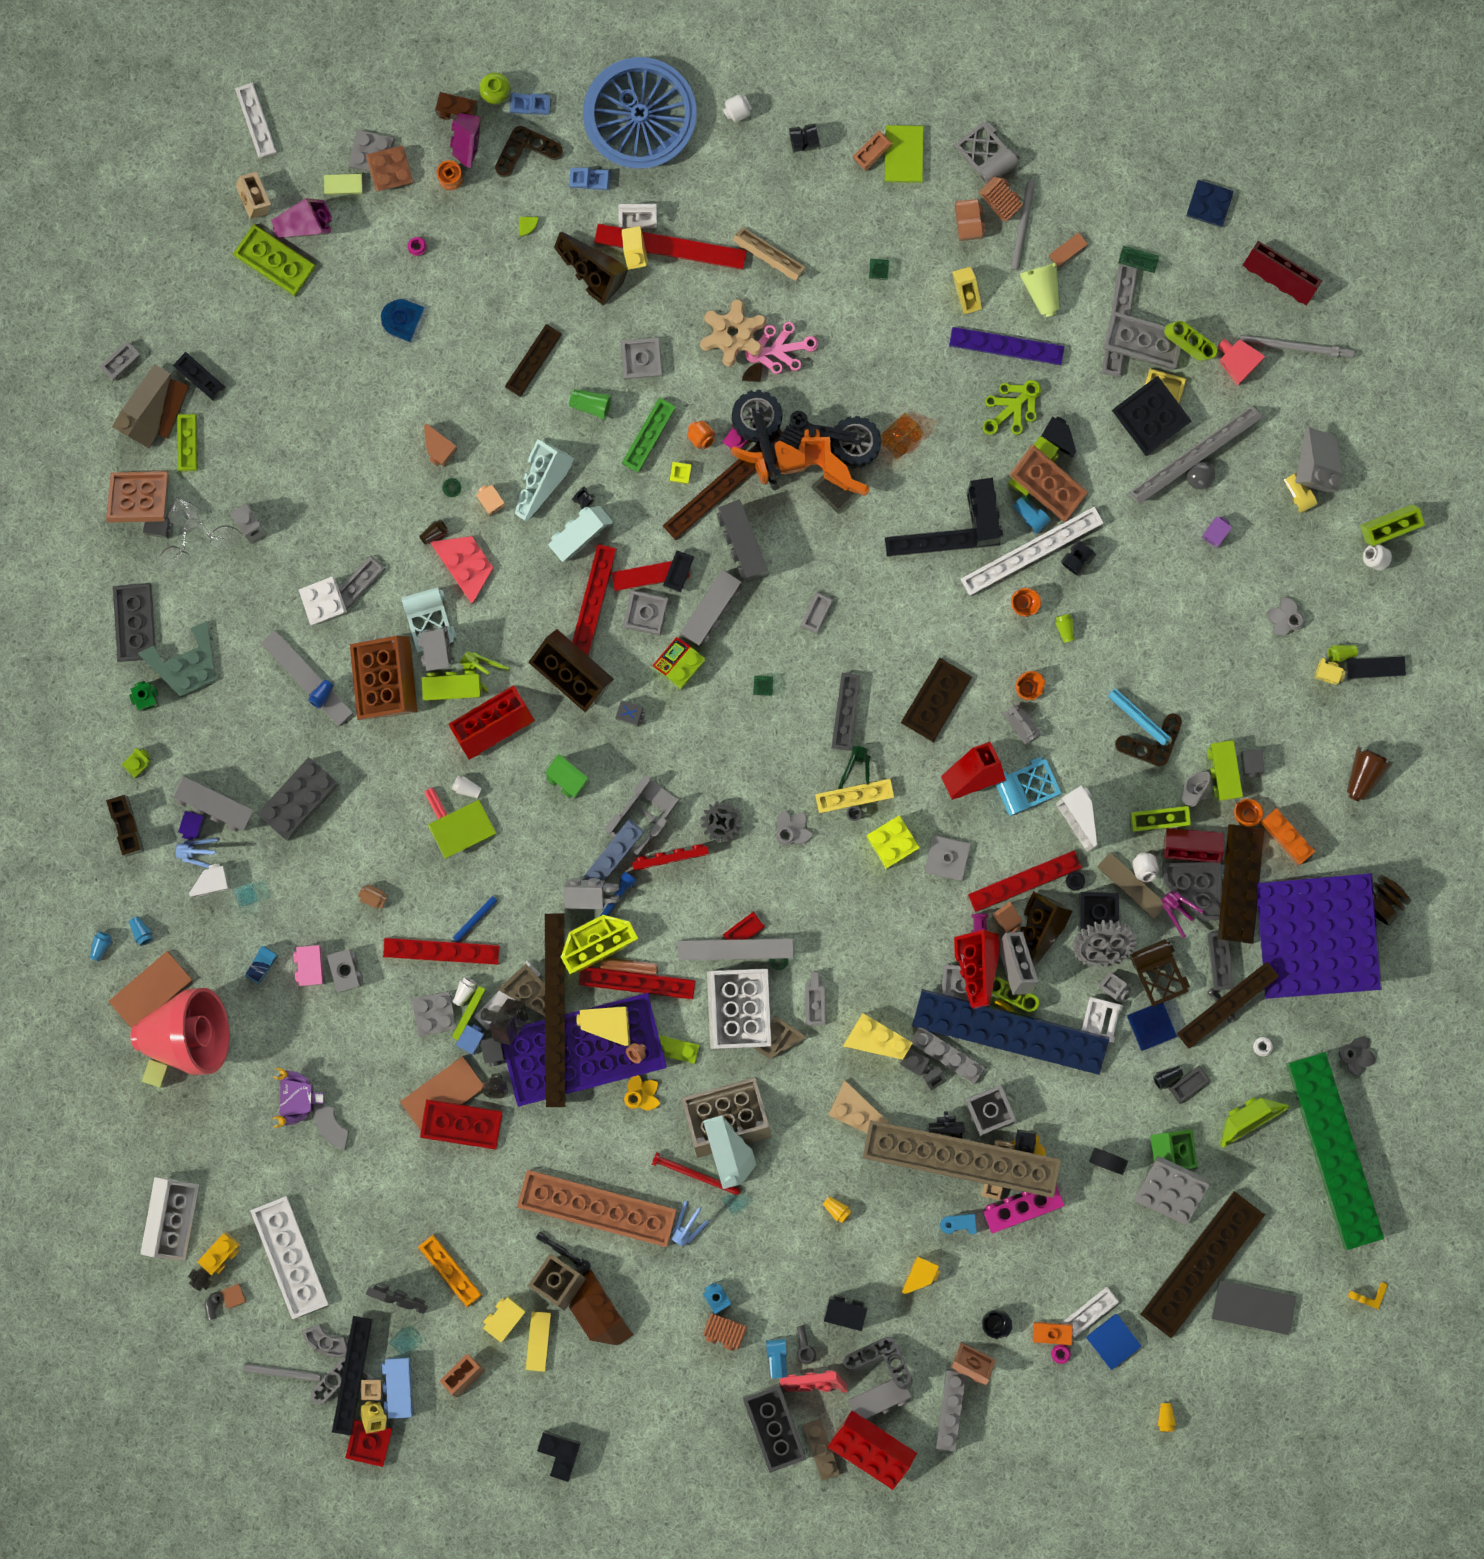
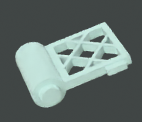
(424, 603)

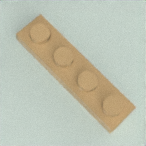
(769, 254)

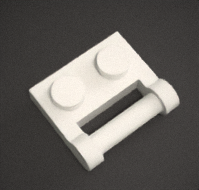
(1095, 1017)

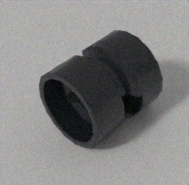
(804, 137)
(1075, 564)

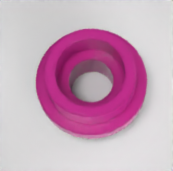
(417, 240)
(1067, 1354)

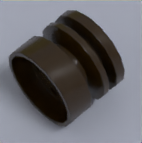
(1387, 897)

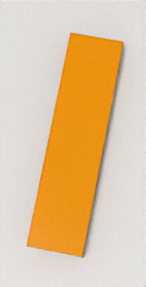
(450, 1270)

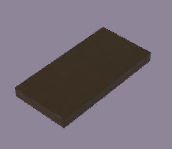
(936, 700)

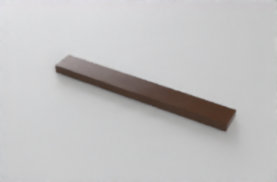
(712, 494)

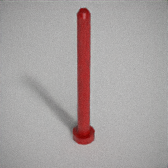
(692, 1173)

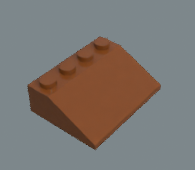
(383, 677)

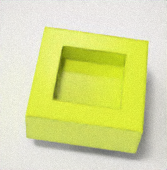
(680, 473)

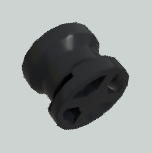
(585, 498)

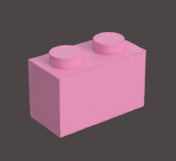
(309, 965)

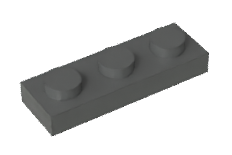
(1220, 963)

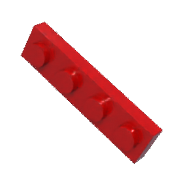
(678, 855)

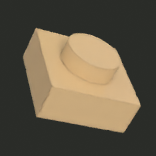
(371, 1389)

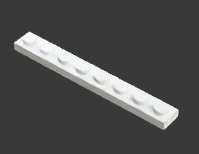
(1031, 551)

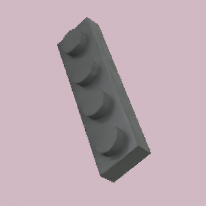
(845, 711)

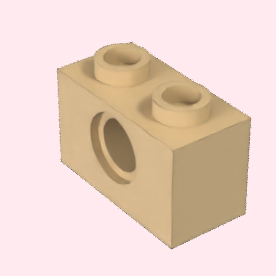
(253, 195)

